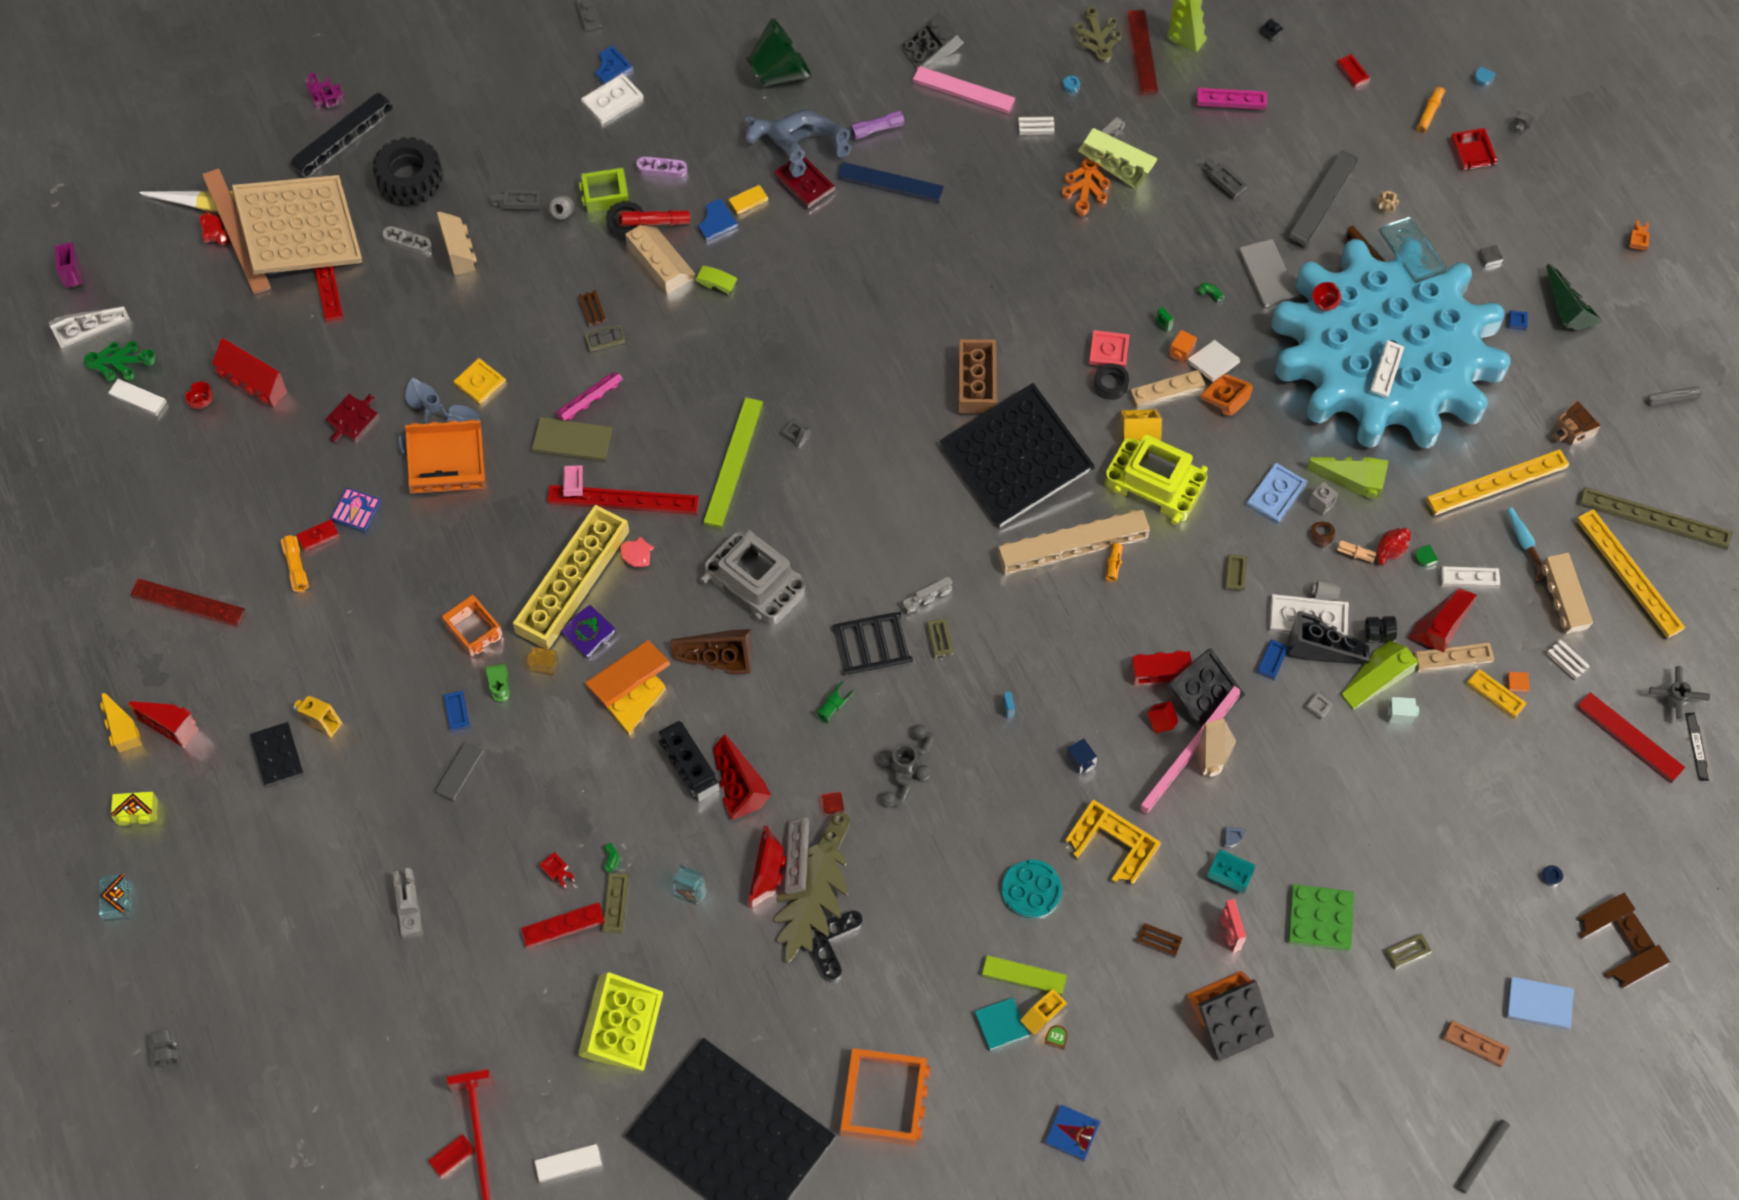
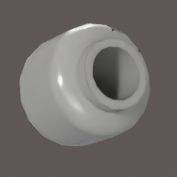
(561, 207)

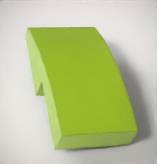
(713, 277)

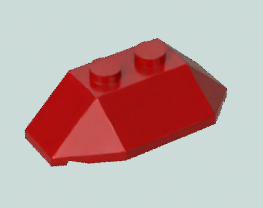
(767, 868)

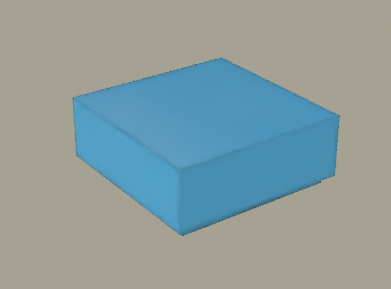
(1009, 704)

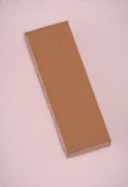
(1476, 1043)

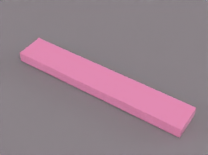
(964, 90)

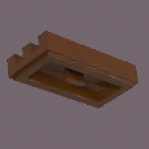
(588, 297)
(1146, 927)

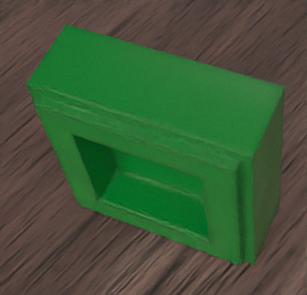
(1164, 319)

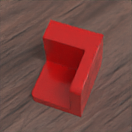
(1163, 717)

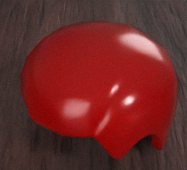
(1326, 296)
(199, 396)

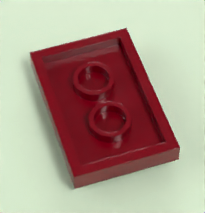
(808, 187)

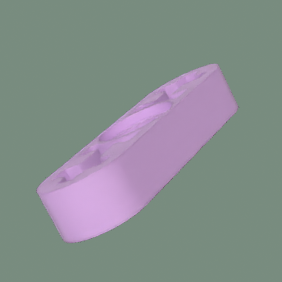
(650, 161)

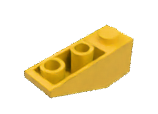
(123, 729)

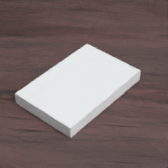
(612, 98)

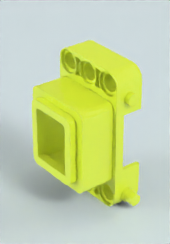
(1151, 486)

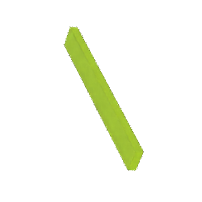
(733, 463)

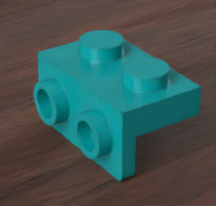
(1231, 871)

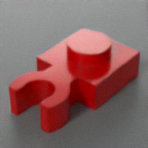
(556, 868)

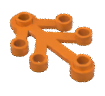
(1086, 184)

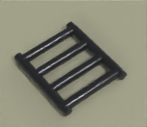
(868, 666)

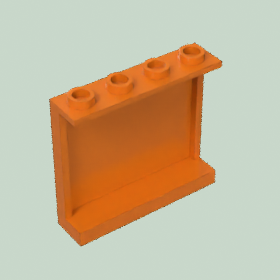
(445, 448)

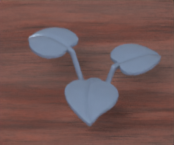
(422, 394)

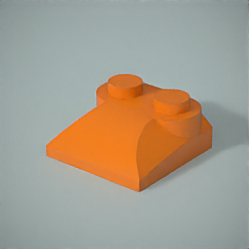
(1228, 394)

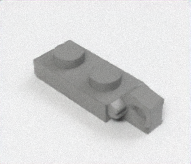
(928, 594)

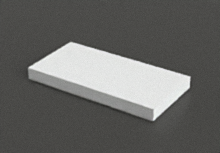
(1285, 608)

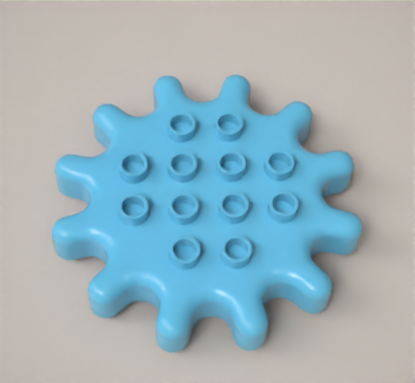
(1382, 304)

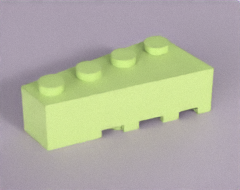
(1118, 157)

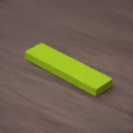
(1023, 975)

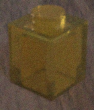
(543, 661)

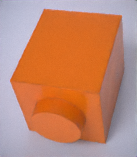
(1182, 346)

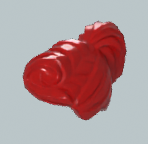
(1393, 544)

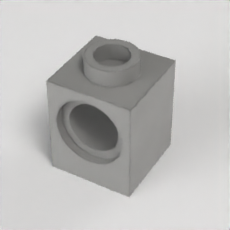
(1323, 498)

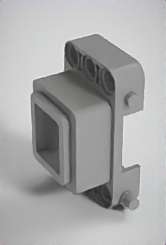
(762, 594)

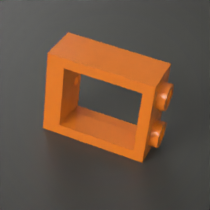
(464, 610)

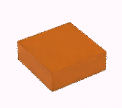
(1518, 682)

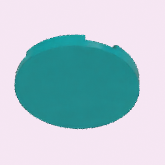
(1031, 889)

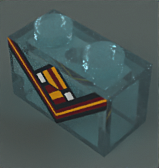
(689, 885)
(114, 897)

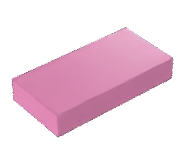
(573, 480)

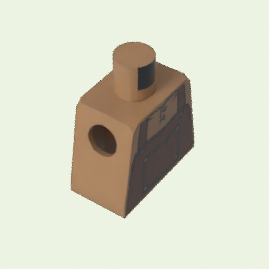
(1576, 425)

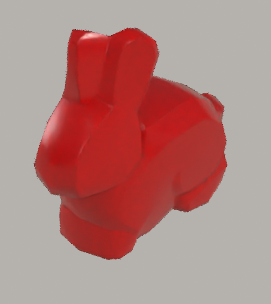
(213, 229)

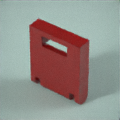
(1475, 153)

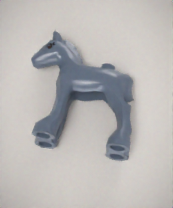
(795, 127)

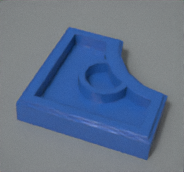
(612, 65)
(718, 220)

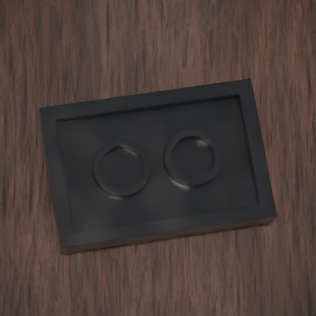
(277, 754)

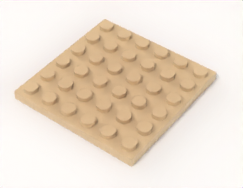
(296, 224)

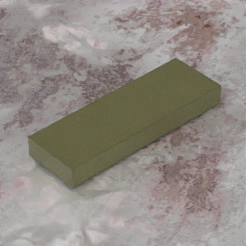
(615, 903)

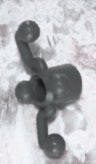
(905, 771)

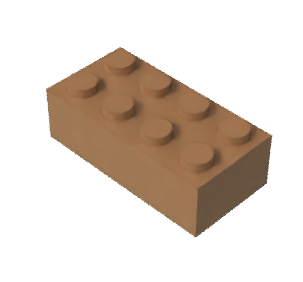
(977, 375)

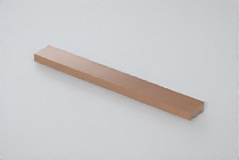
(231, 221)

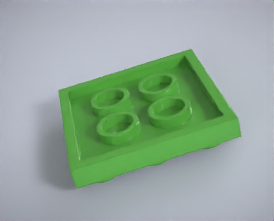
(1321, 917)

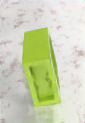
(604, 202)

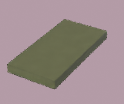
(572, 439)

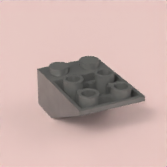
(932, 42)

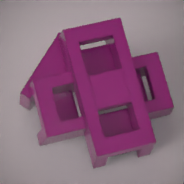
(328, 97)

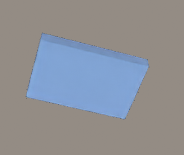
(1276, 493)
(1540, 1003)

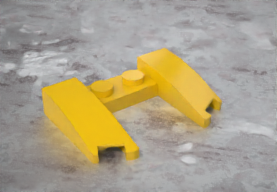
(1100, 817)

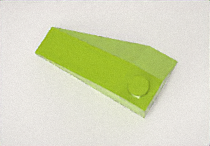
(1361, 477)
(1386, 667)

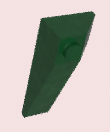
(1570, 307)

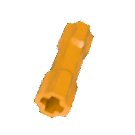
(297, 574)

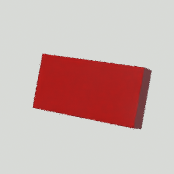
(1353, 70)
(452, 1156)

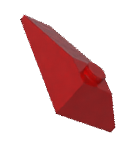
(741, 783)

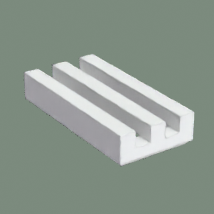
(1036, 125)
(1569, 657)

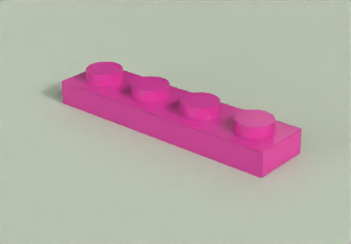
(1231, 98)
(593, 393)

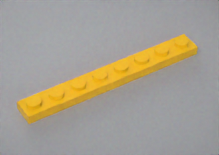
(1497, 482)
(1630, 574)

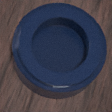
(1552, 875)

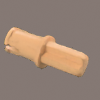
(1356, 551)

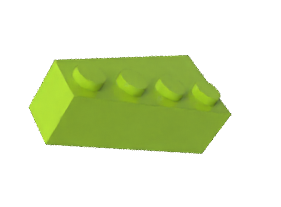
(1186, 24)

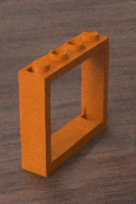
(879, 1134)

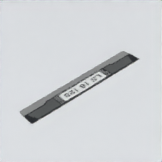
(1699, 746)

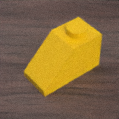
(1043, 1011)

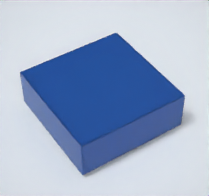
(1517, 320)

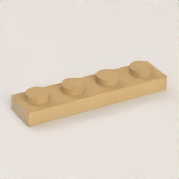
(1167, 388)

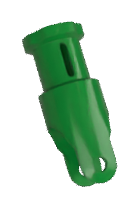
(832, 704)

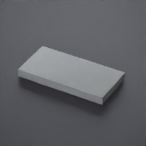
(1268, 273)

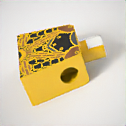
(312, 712)

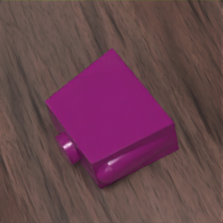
(68, 265)

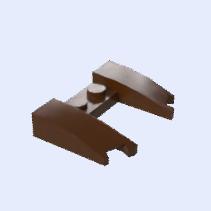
(1620, 912)

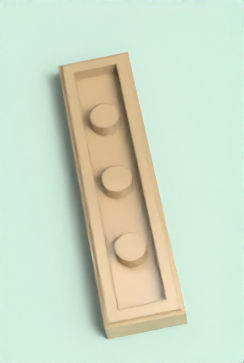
(1454, 657)

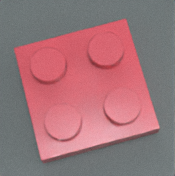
(1109, 348)
(1232, 922)

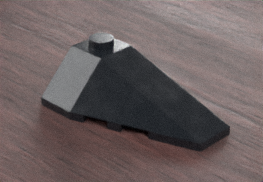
(1318, 641)

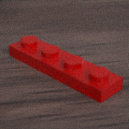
(563, 925)

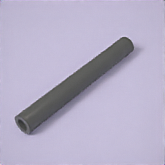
(1483, 1156)

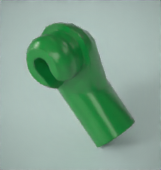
(1215, 292)

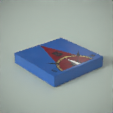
(1072, 1132)

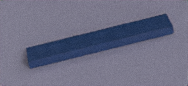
(890, 182)

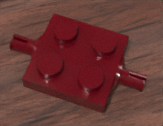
(351, 418)

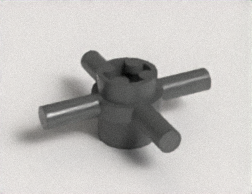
(1675, 690)

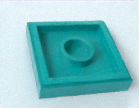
(1001, 1024)

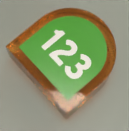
(1056, 1037)

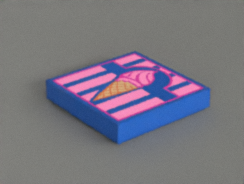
(355, 510)

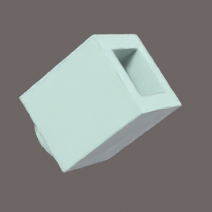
(1402, 710)

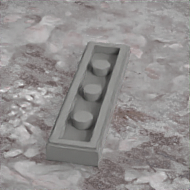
(797, 855)

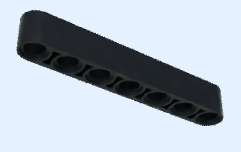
(341, 134)

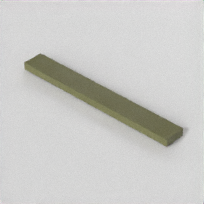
(1655, 518)

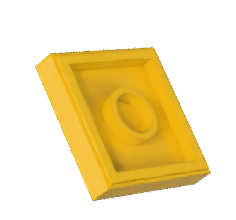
(479, 381)

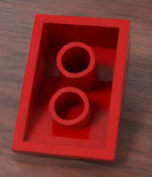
(167, 720)

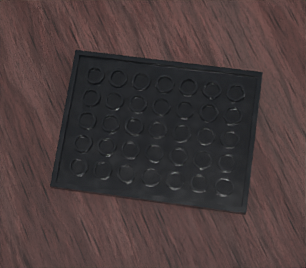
(729, 1131)

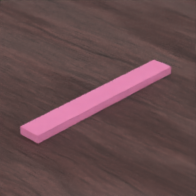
(1187, 754)

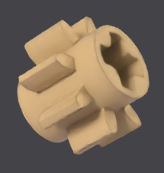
(1387, 201)

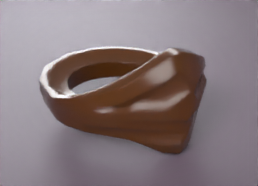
(1322, 540)

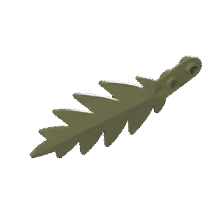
(821, 871)

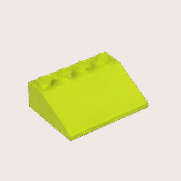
(620, 1022)

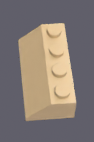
(659, 257)

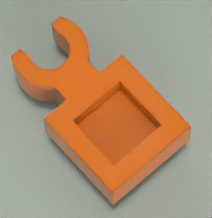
(1639, 237)

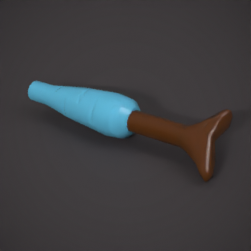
(1526, 540)

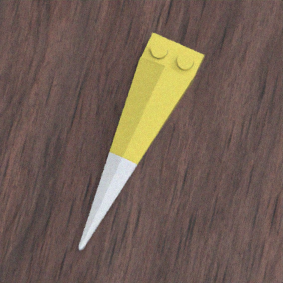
(195, 199)

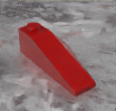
(1443, 621)

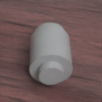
(1325, 591)

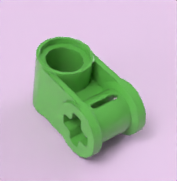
(498, 680)

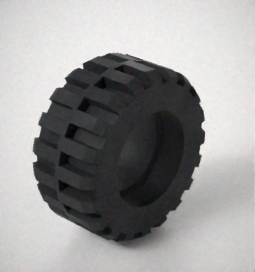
(404, 153)

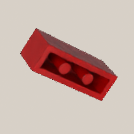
(1158, 667)

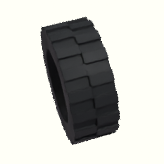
(612, 216)

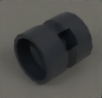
(1387, 625)

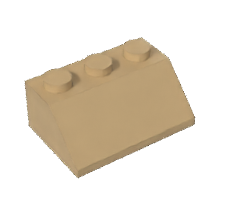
(457, 244)

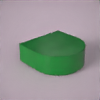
(1425, 556)

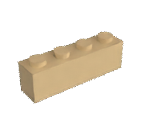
(1566, 593)

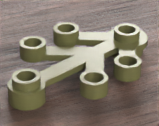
(1103, 52)

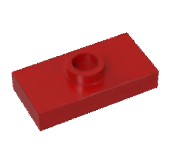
(317, 535)

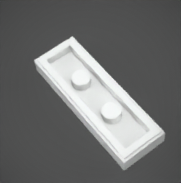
(1386, 369)
(137, 397)
(1470, 577)
(568, 1163)

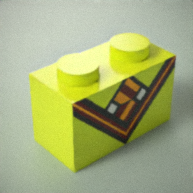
(134, 808)

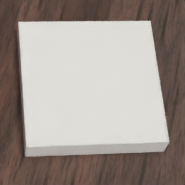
(1213, 360)

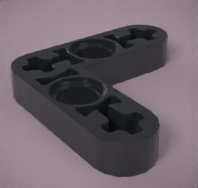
(833, 936)

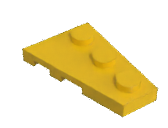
(634, 705)

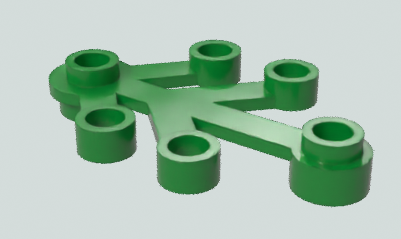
(96, 360)

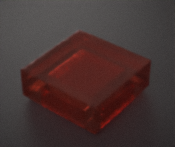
(832, 803)

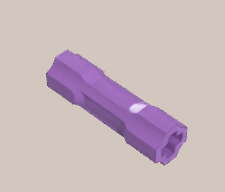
(865, 128)

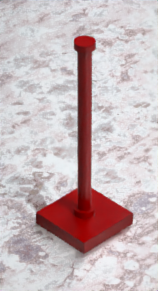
(470, 1083)

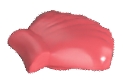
(636, 552)

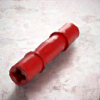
(669, 217)

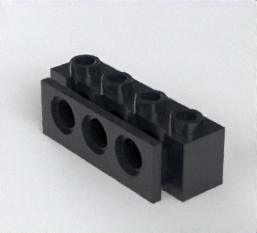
(699, 786)

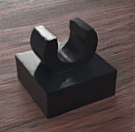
(1271, 30)

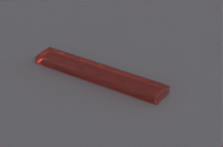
(1142, 52)
(188, 602)

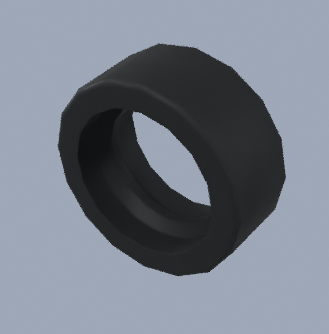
(1111, 369)

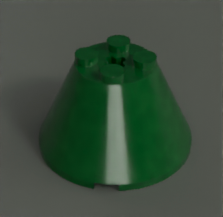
(775, 57)

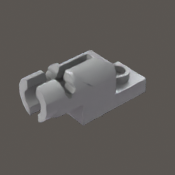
(407, 904)

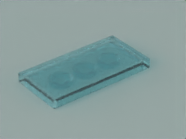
(1412, 250)

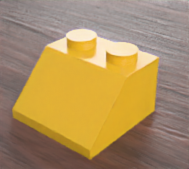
(1140, 423)

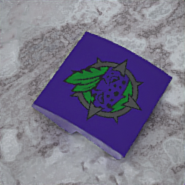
(588, 630)

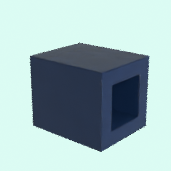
(1082, 756)

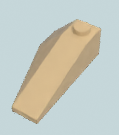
(1215, 747)

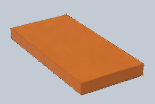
(627, 673)

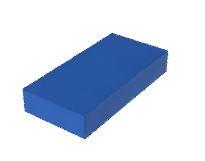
(1272, 659)
(456, 711)

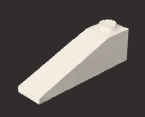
(78, 326)

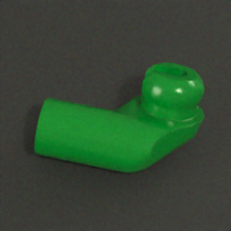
(613, 858)

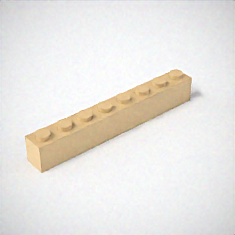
(1073, 541)

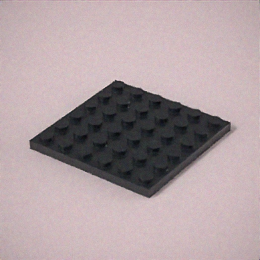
(1017, 454)

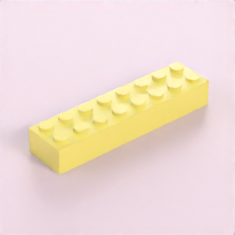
(571, 577)

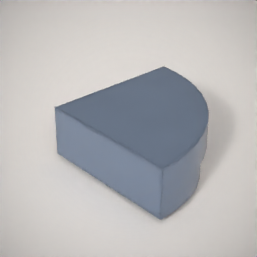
(1233, 836)

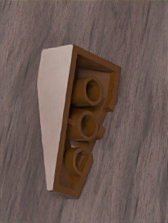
(719, 650)

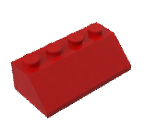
(248, 373)

